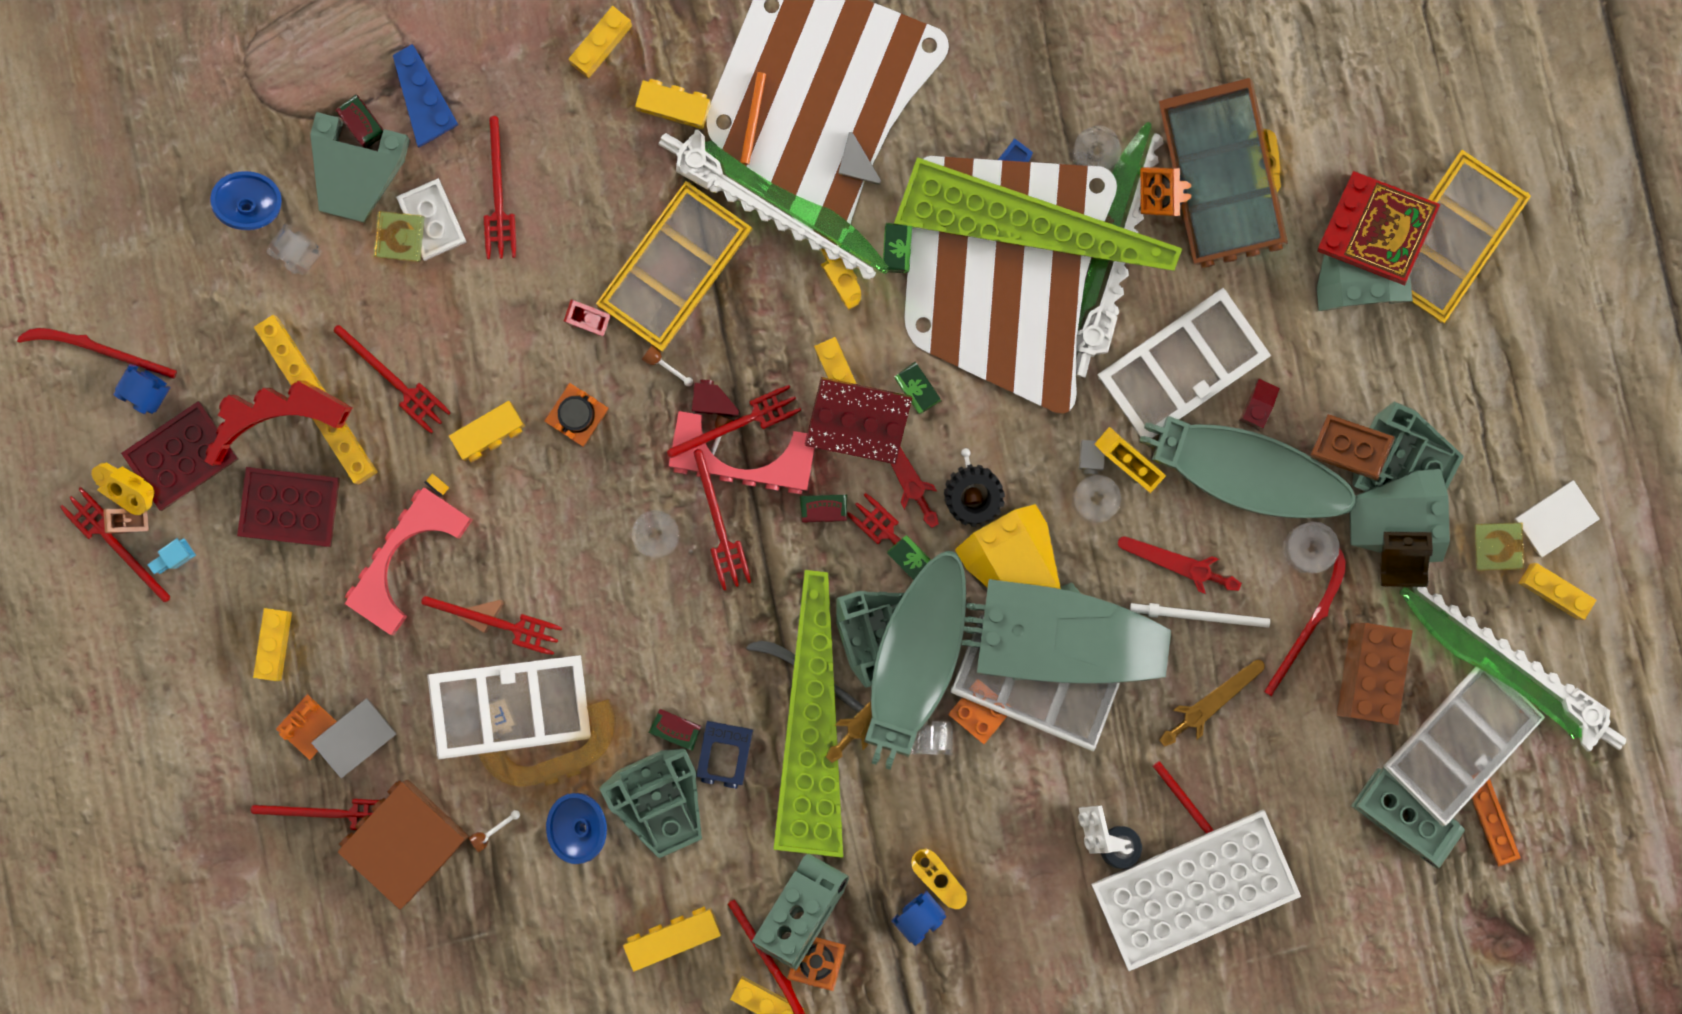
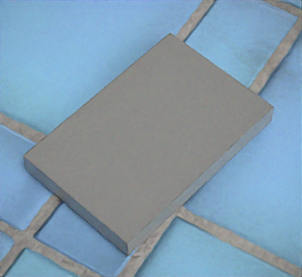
(353, 738)

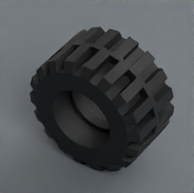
(980, 513)

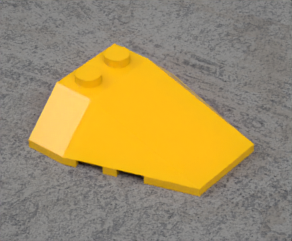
(1012, 550)

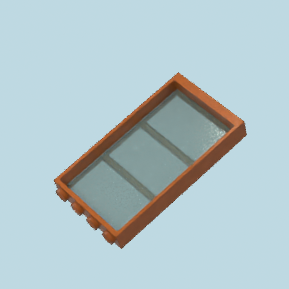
(1225, 158)

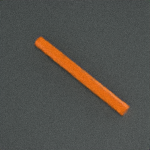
(753, 118)

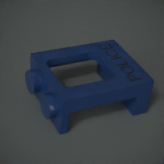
(729, 735)

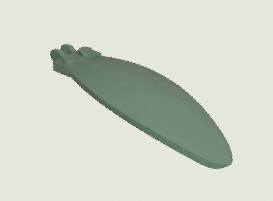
(1250, 470)
(917, 656)

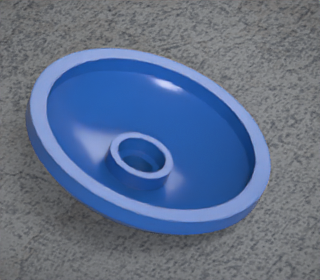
(245, 191)
(567, 828)

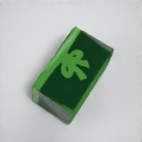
(897, 247)
(915, 384)
(908, 556)

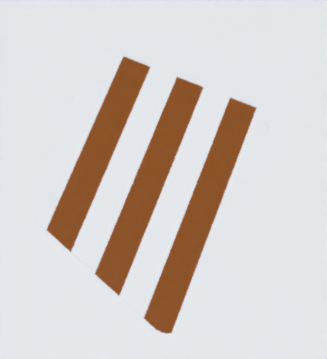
(827, 75)
(1005, 305)

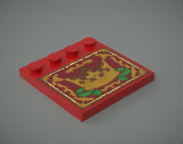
(1378, 228)

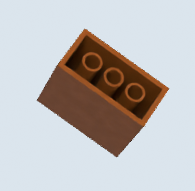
(1374, 673)
(402, 843)

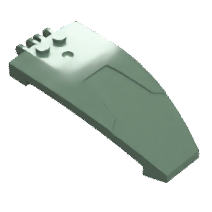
(1064, 637)

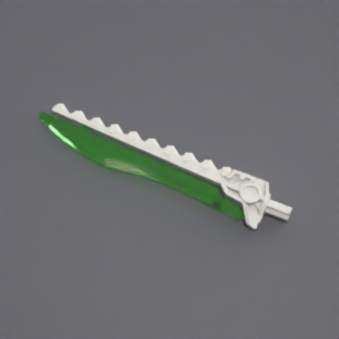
(701, 164)
(1101, 321)
(1575, 712)

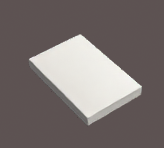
(440, 223)
(1557, 519)

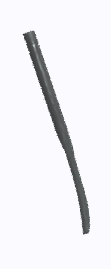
(782, 653)

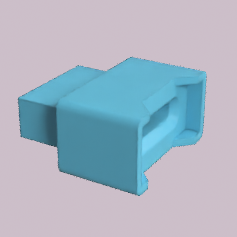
(172, 556)

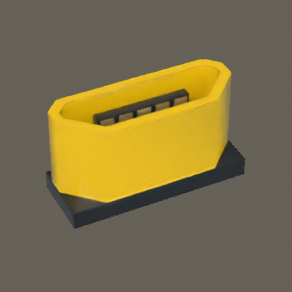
(436, 485)

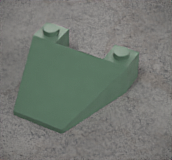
(350, 176)

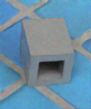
(1091, 458)

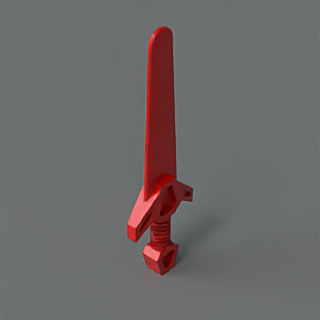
(914, 487)
(1193, 569)

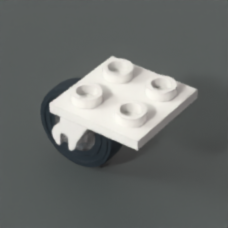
(1118, 846)

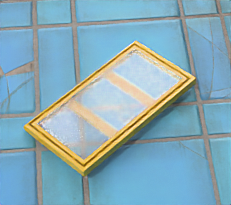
(1469, 225)
(674, 266)

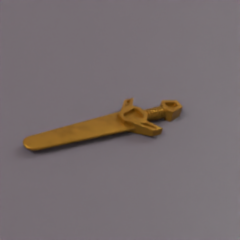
(1210, 704)
(856, 729)

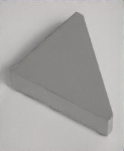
(855, 162)

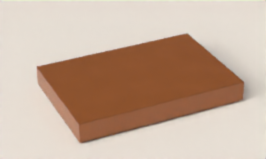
(1352, 447)

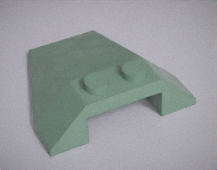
(1348, 285)
(1414, 448)
(1403, 505)
(861, 625)
(657, 800)

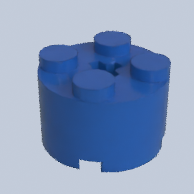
(141, 389)
(919, 917)

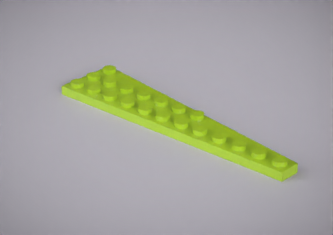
(976, 208)
(809, 782)

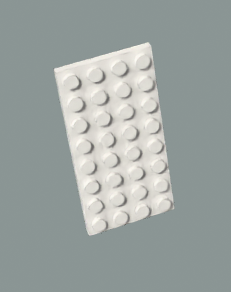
(1196, 890)

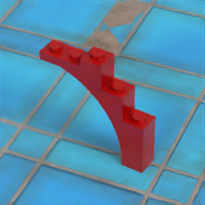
(242, 415)

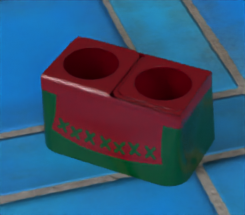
(360, 121)
(823, 508)
(675, 729)

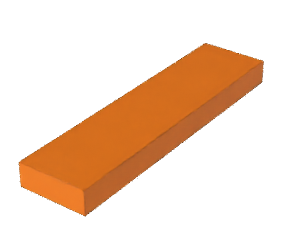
(1495, 825)

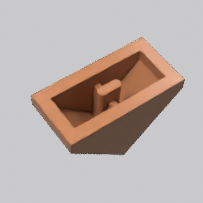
(121, 521)
(490, 609)

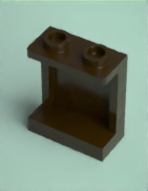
(1405, 559)

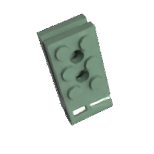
(1420, 830)
(811, 890)

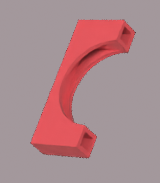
(788, 471)
(372, 595)

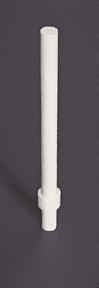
(1155, 610)

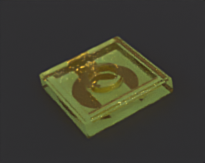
(399, 236)
(1499, 546)

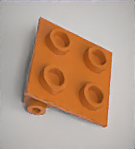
(977, 719)
(304, 725)

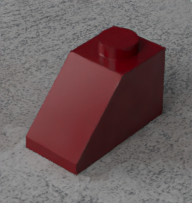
(712, 400)
(1259, 404)

